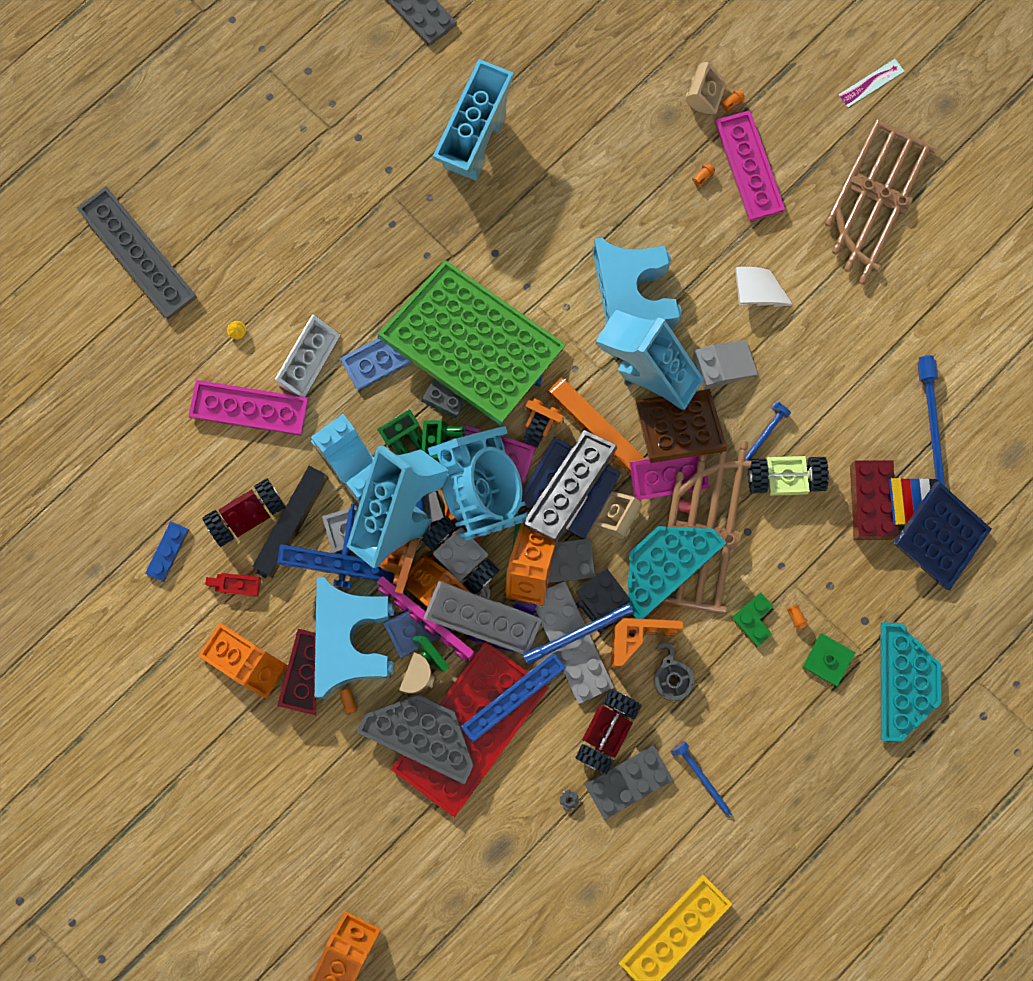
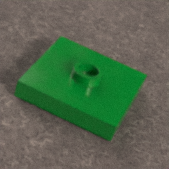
(430, 653)
(828, 659)

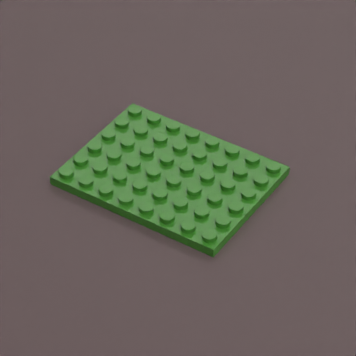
(471, 342)

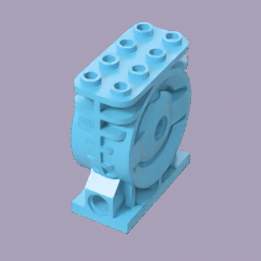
(481, 483)

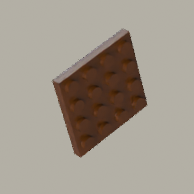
(677, 432)

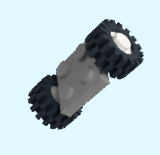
(460, 556)

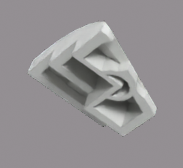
(759, 287)

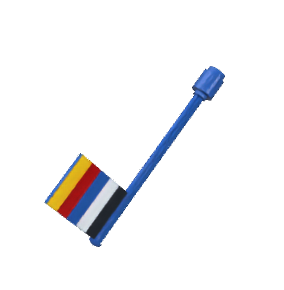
(909, 493)

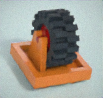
(540, 421)

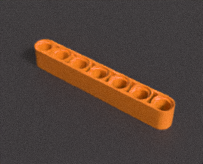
(593, 422)

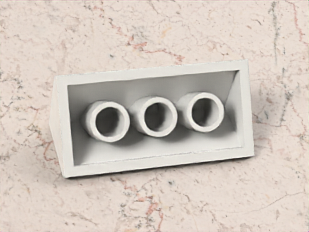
(307, 357)

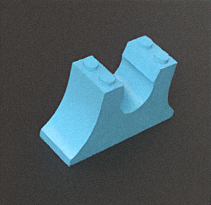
(474, 119)
(622, 271)
(651, 357)
(345, 454)
(387, 506)
(336, 623)

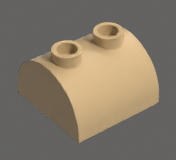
(706, 89)
(618, 514)
(418, 676)

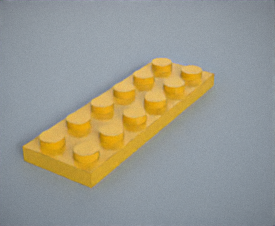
(676, 932)

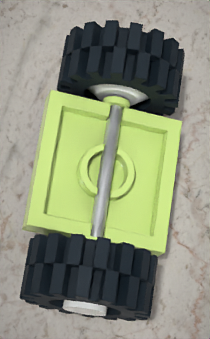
(788, 475)

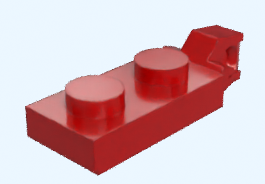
(235, 584)

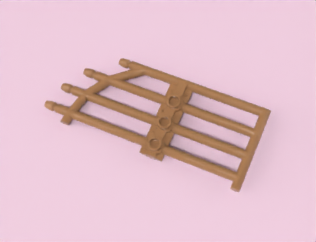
(878, 192)
(728, 534)

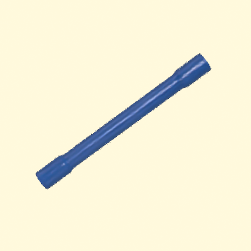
(616, 615)

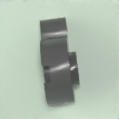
(672, 668)

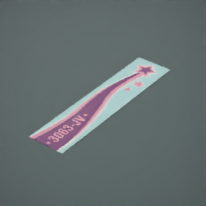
(871, 82)

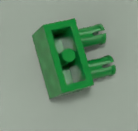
(399, 426)
(438, 432)

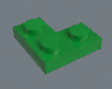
(749, 619)

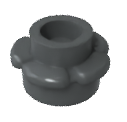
(574, 800)

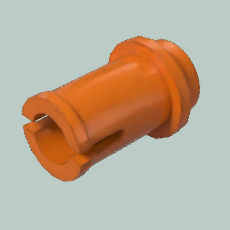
(733, 100)
(707, 171)
(797, 617)
(348, 701)

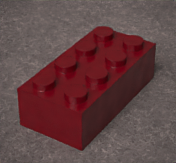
(872, 500)

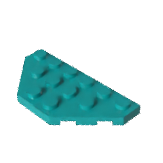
(666, 562)
(907, 682)

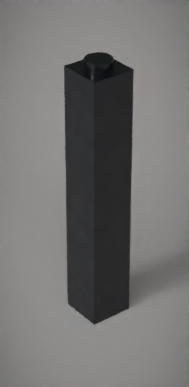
(290, 521)

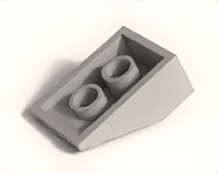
(724, 363)

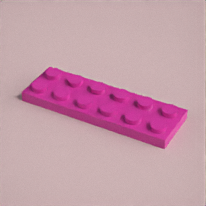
(749, 166)
(248, 407)
(417, 615)

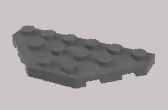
(421, 733)

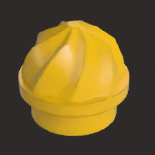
(236, 330)

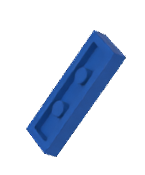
(167, 551)

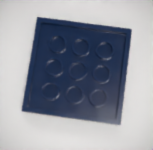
(596, 497)
(942, 536)

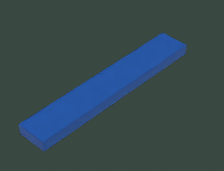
(330, 563)
(513, 697)

